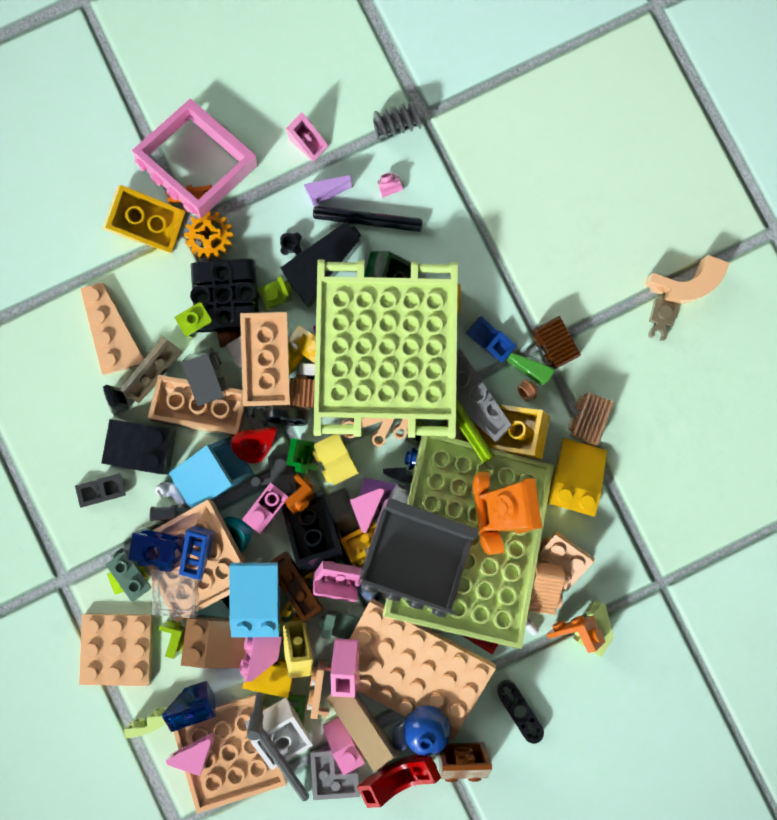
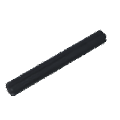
(367, 218)

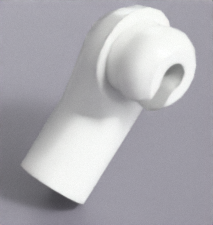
(170, 490)

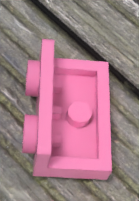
(336, 581)

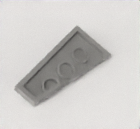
(478, 401)

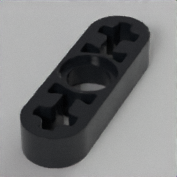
(534, 722)

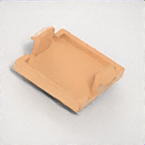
(564, 552)
(315, 695)

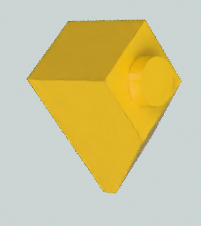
(272, 681)

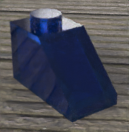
(191, 707)

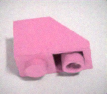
(265, 508)
(260, 655)
(345, 668)

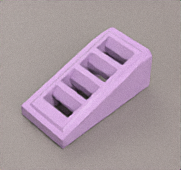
(326, 189)

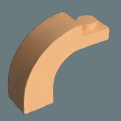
(707, 278)

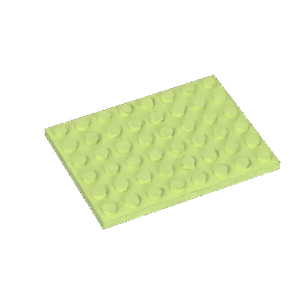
(493, 588)

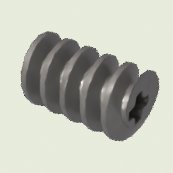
(396, 120)

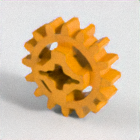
(198, 233)

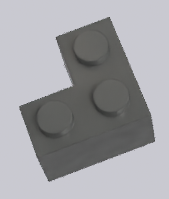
(203, 376)

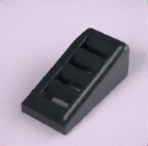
(115, 399)

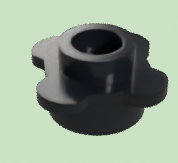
(285, 239)

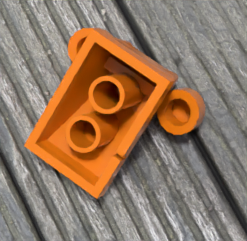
(504, 510)

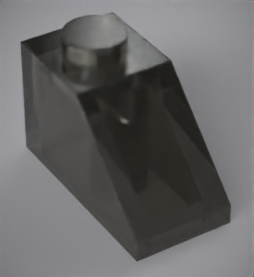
(342, 511)

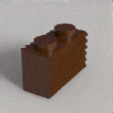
(556, 343)

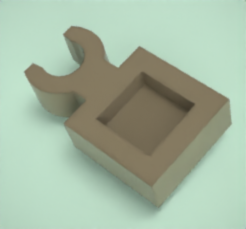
(663, 316)

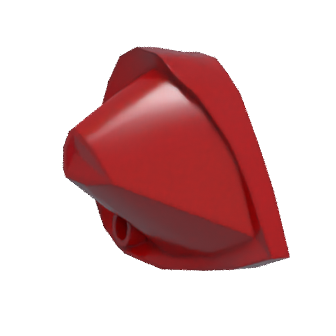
(253, 444)

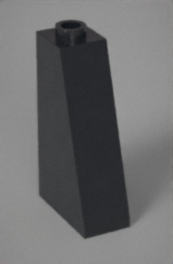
(334, 247)

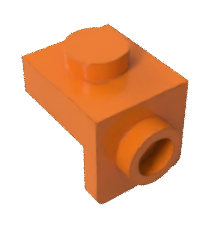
(300, 499)

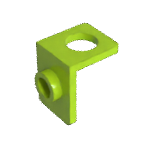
(193, 319)

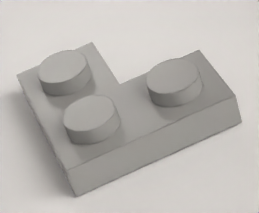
(327, 782)

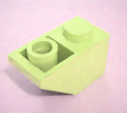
(601, 616)

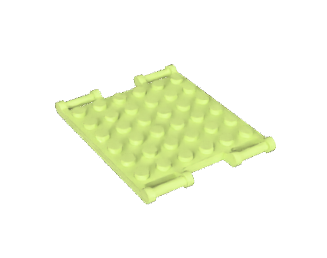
(386, 348)

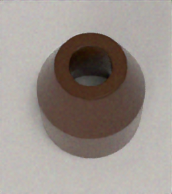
(226, 336)

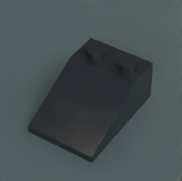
(139, 447)
(313, 535)

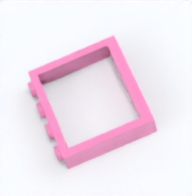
(217, 132)

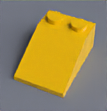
(143, 219)
(525, 436)
(578, 477)

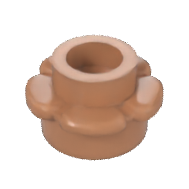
(527, 390)

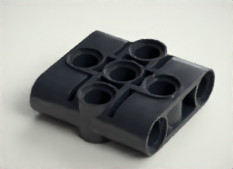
(240, 278)

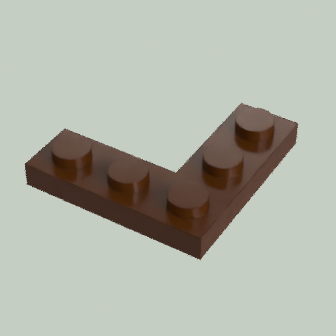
(297, 588)

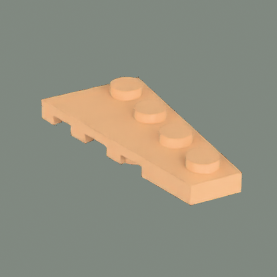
(110, 333)

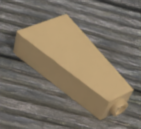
(364, 730)

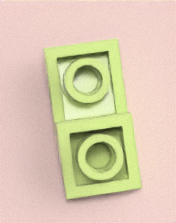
(141, 726)

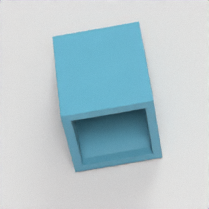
(210, 473)

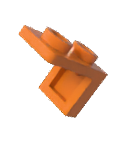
(587, 628)

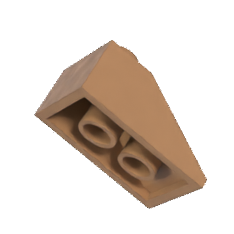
(210, 644)

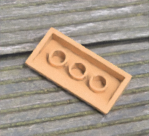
(176, 406)

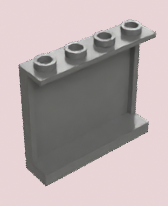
(416, 557)

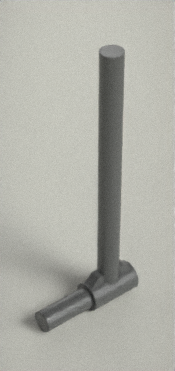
(256, 732)

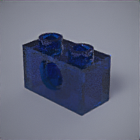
(143, 549)

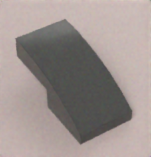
(100, 490)

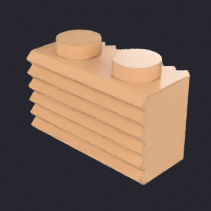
(547, 588)

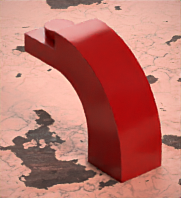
(396, 777)

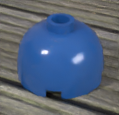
(427, 730)

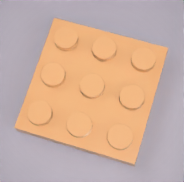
(116, 649)

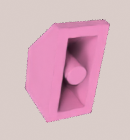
(343, 746)

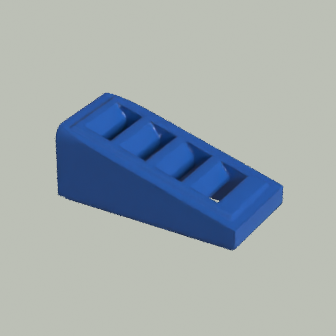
(203, 554)

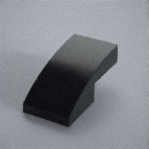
(398, 474)

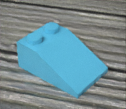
(254, 599)

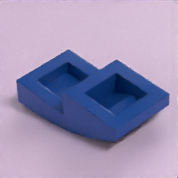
(490, 339)

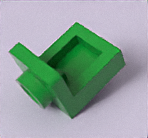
(300, 455)

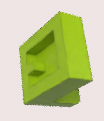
(275, 293)

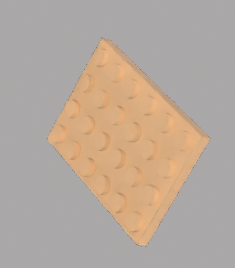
(417, 667)

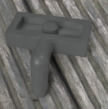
(281, 475)

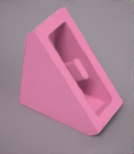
(306, 137)
(367, 507)
(193, 756)

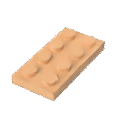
(265, 359)

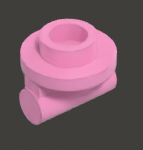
(389, 184)

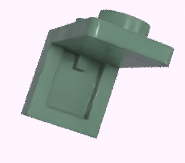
(128, 575)
(337, 625)

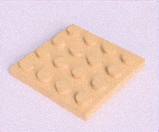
(222, 553)
(233, 765)

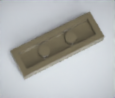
(147, 372)

